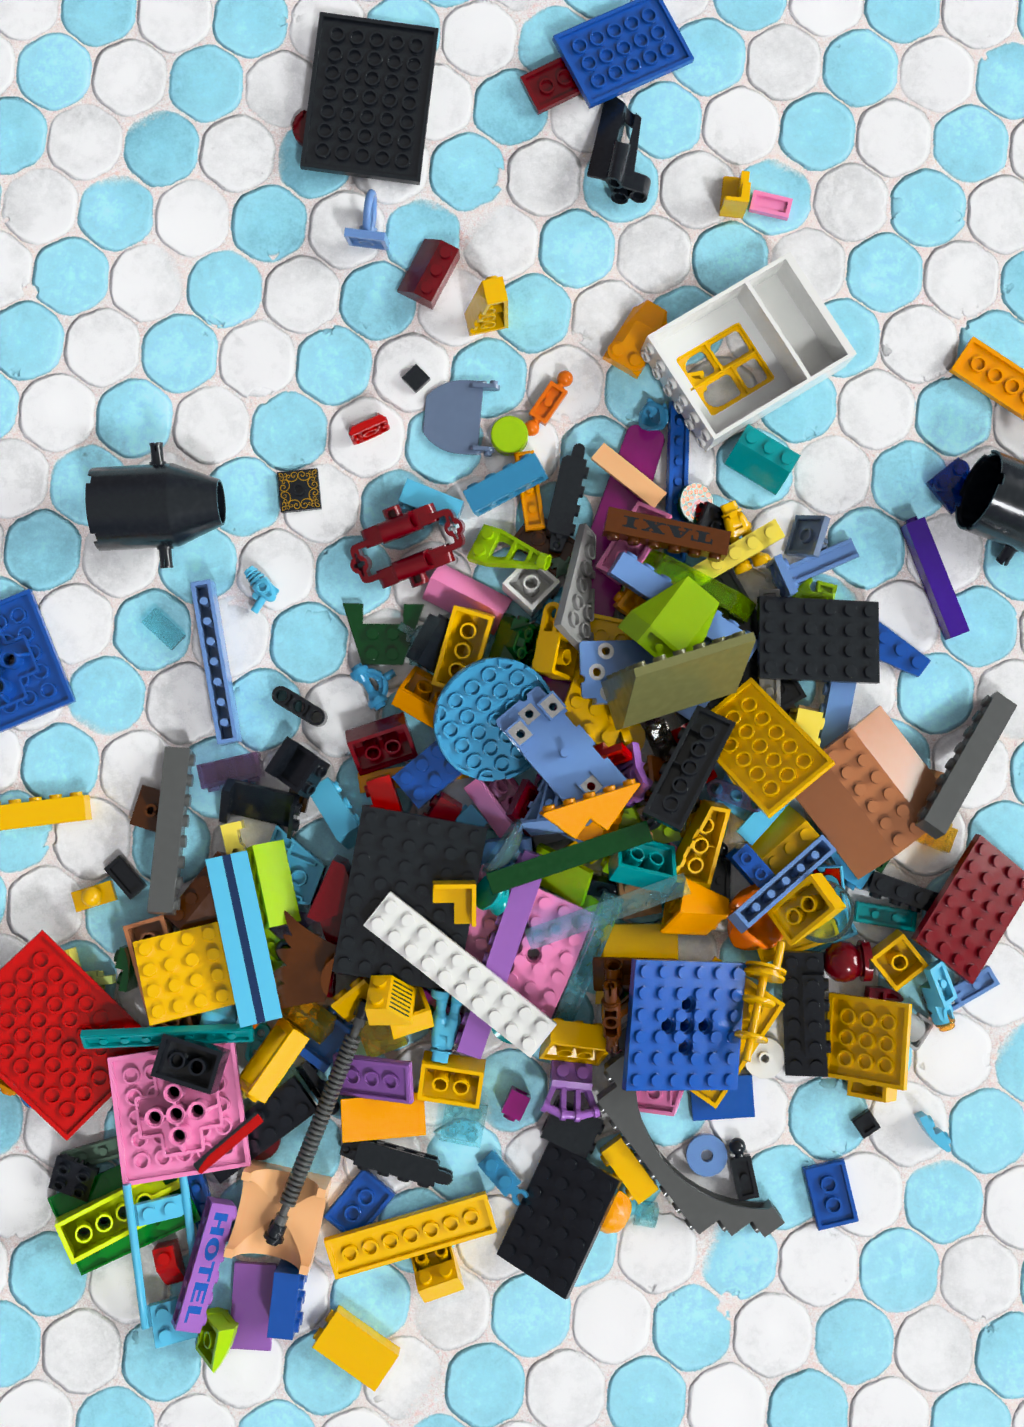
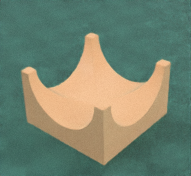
(259, 1204)

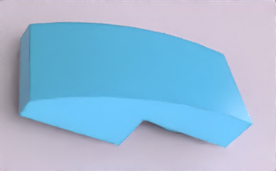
(935, 1134)

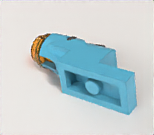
(938, 996)

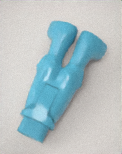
(445, 1026)

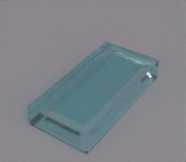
(163, 629)

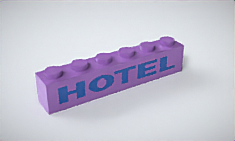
(204, 1265)

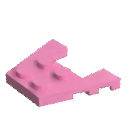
(659, 1101)

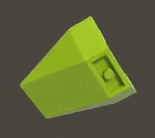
(672, 619)

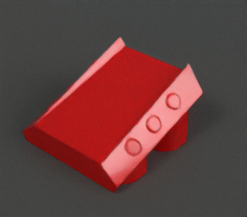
(368, 429)

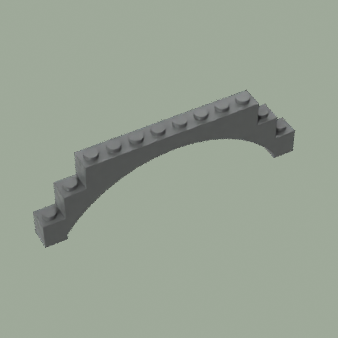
(697, 1203)

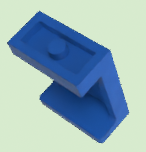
(749, 865)
(322, 1054)

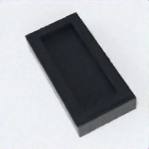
(125, 877)

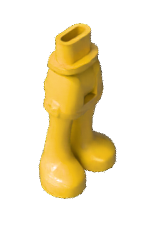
(739, 526)

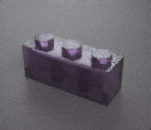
(240, 767)

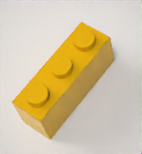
(628, 1169)

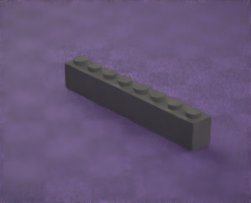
(965, 765)
(170, 831)

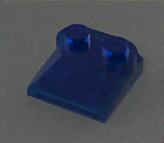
(948, 484)

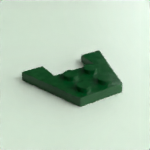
(381, 642)

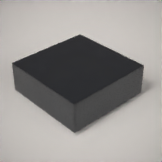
(416, 378)
(865, 1123)

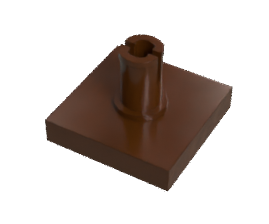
(146, 808)

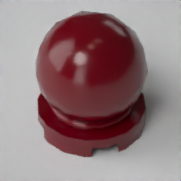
(847, 962)

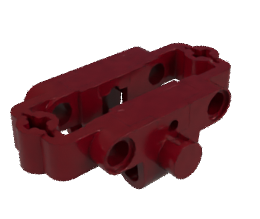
(398, 526)

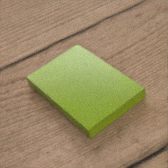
(569, 884)

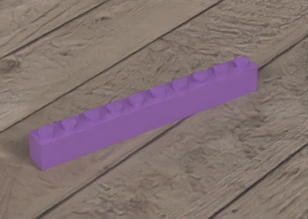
(501, 956)

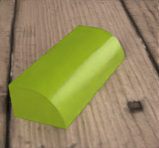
(273, 883)

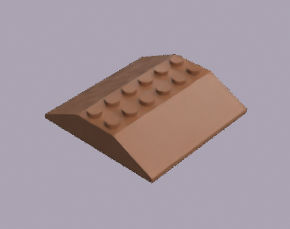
(870, 794)

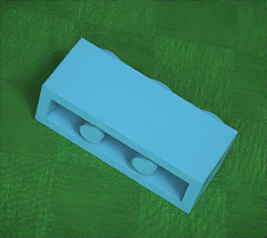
(417, 495)

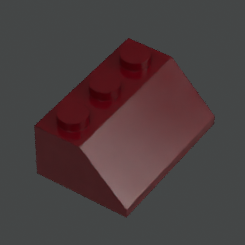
(429, 272)
(381, 743)

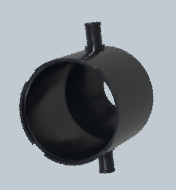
(995, 502)
(152, 505)

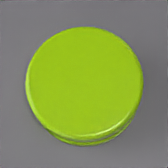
(509, 435)

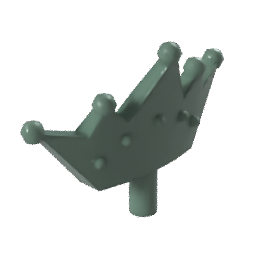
(561, 565)

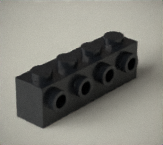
(899, 892)

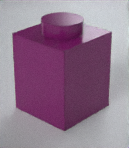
(515, 1104)

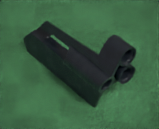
(616, 160)

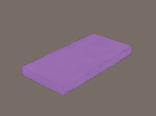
(379, 1079)
(252, 1304)

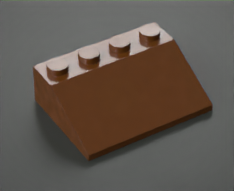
(196, 903)

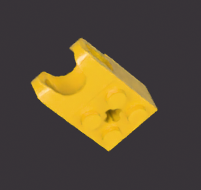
(553, 652)

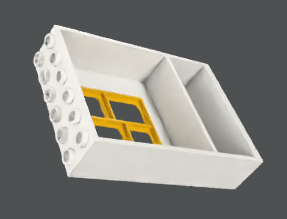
(784, 331)

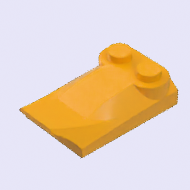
(625, 348)

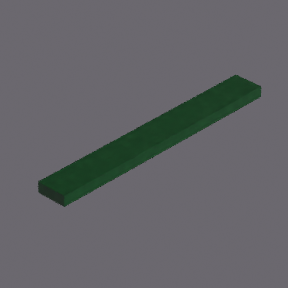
(569, 857)

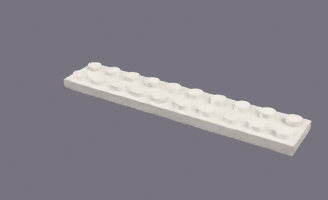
(460, 974)

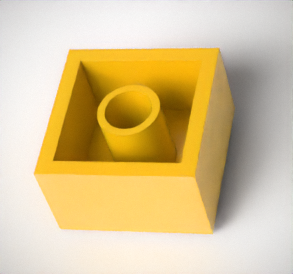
(897, 960)

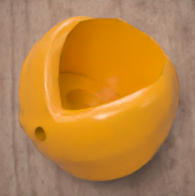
(618, 1214)

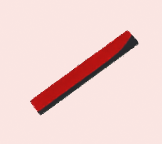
(228, 1143)

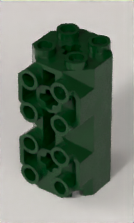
(515, 639)

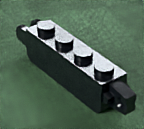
(565, 498)
(397, 1161)

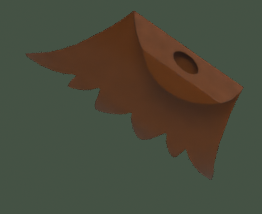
(307, 966)

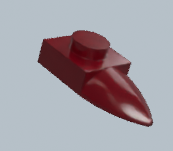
(881, 992)

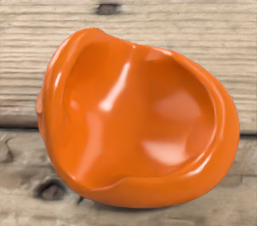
(761, 934)

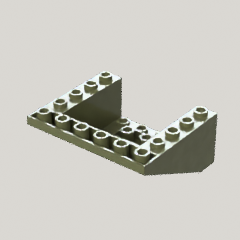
(677, 681)

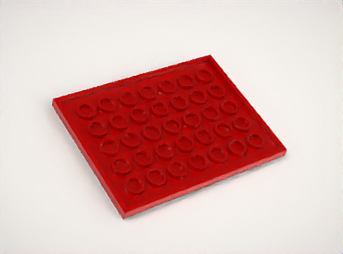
(41, 1018)

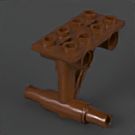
(613, 978)

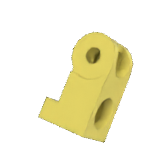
(232, 837)

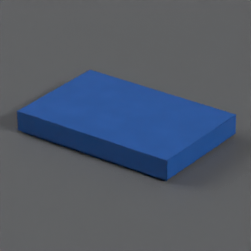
(735, 1103)
(830, 1194)
(359, 1202)

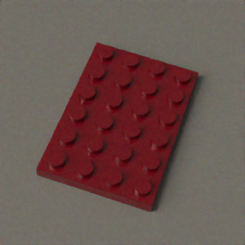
(972, 909)

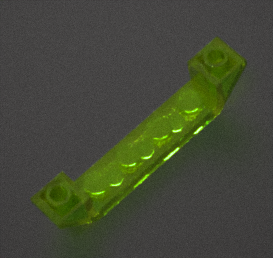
(728, 598)

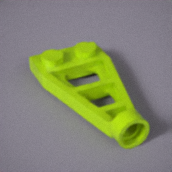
(487, 541)

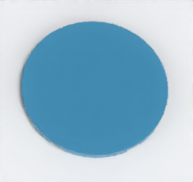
(468, 715)

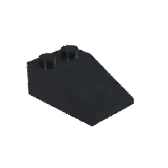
(190, 1063)

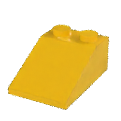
(806, 908)

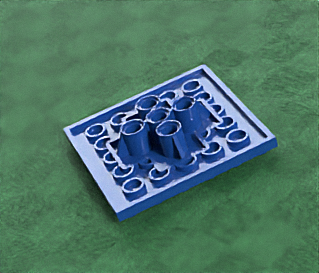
(36, 678)
(699, 1017)

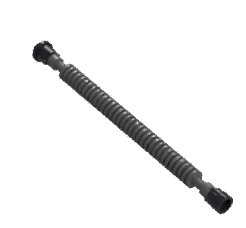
(315, 1131)

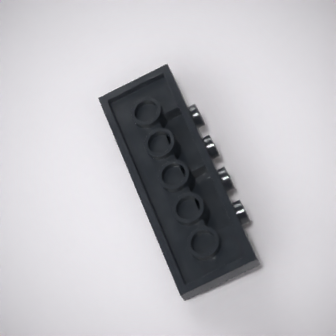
(688, 768)
(805, 1014)

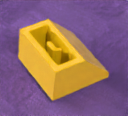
(346, 1000)
(437, 1274)

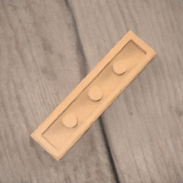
(628, 475)

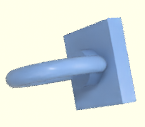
(367, 234)

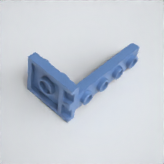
(787, 576)

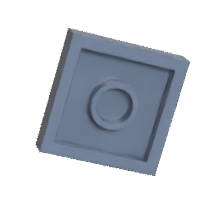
(807, 536)

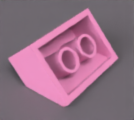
(493, 801)

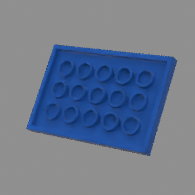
(622, 50)

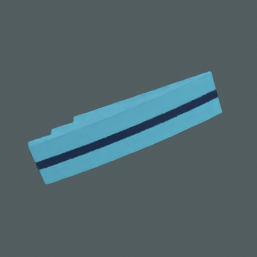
(243, 939)

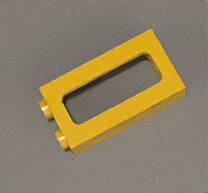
(272, 1060)

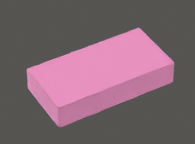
(770, 205)

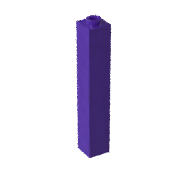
(934, 577)

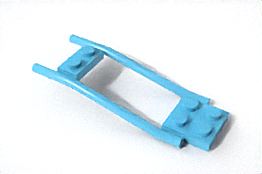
(160, 1313)

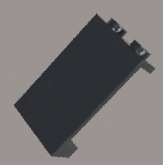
(260, 804)

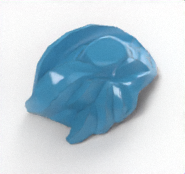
(653, 416)

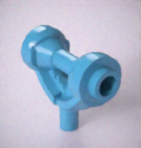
(376, 698)

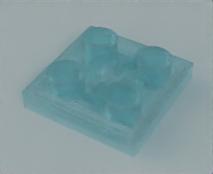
(463, 1125)

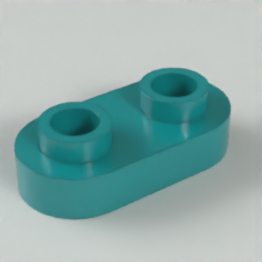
(251, 1046)

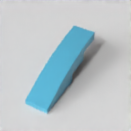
(756, 825)

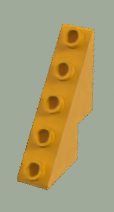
(599, 807)

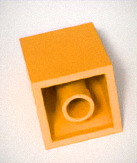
(694, 912)

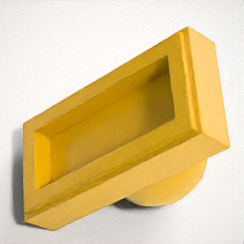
(94, 896)

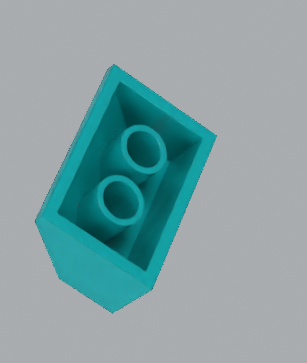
(762, 459)
(643, 864)

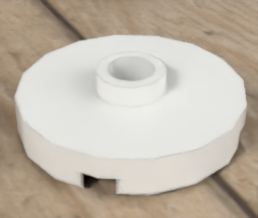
(772, 1065)

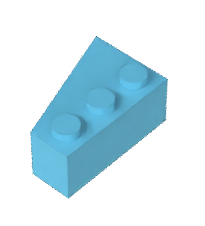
(337, 812)

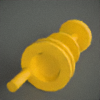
(764, 973)

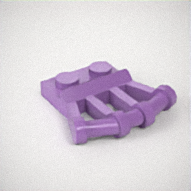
(634, 769)
(574, 1078)

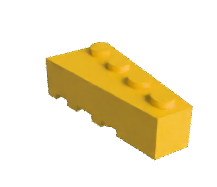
(488, 307)
(702, 843)

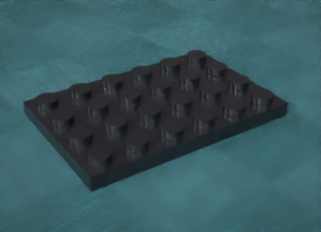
(818, 640)
(559, 1219)

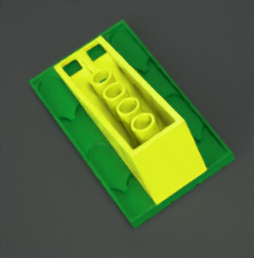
(97, 1243)

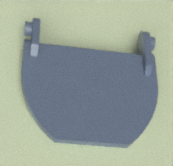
(455, 416)

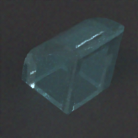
(646, 1214)

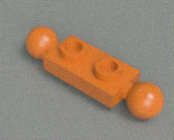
(548, 402)

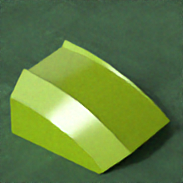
(216, 1337)

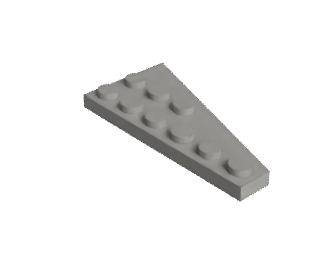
(577, 597)

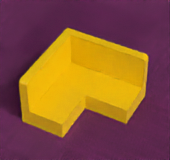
(735, 195)
(460, 893)

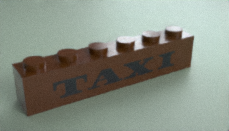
(666, 534)

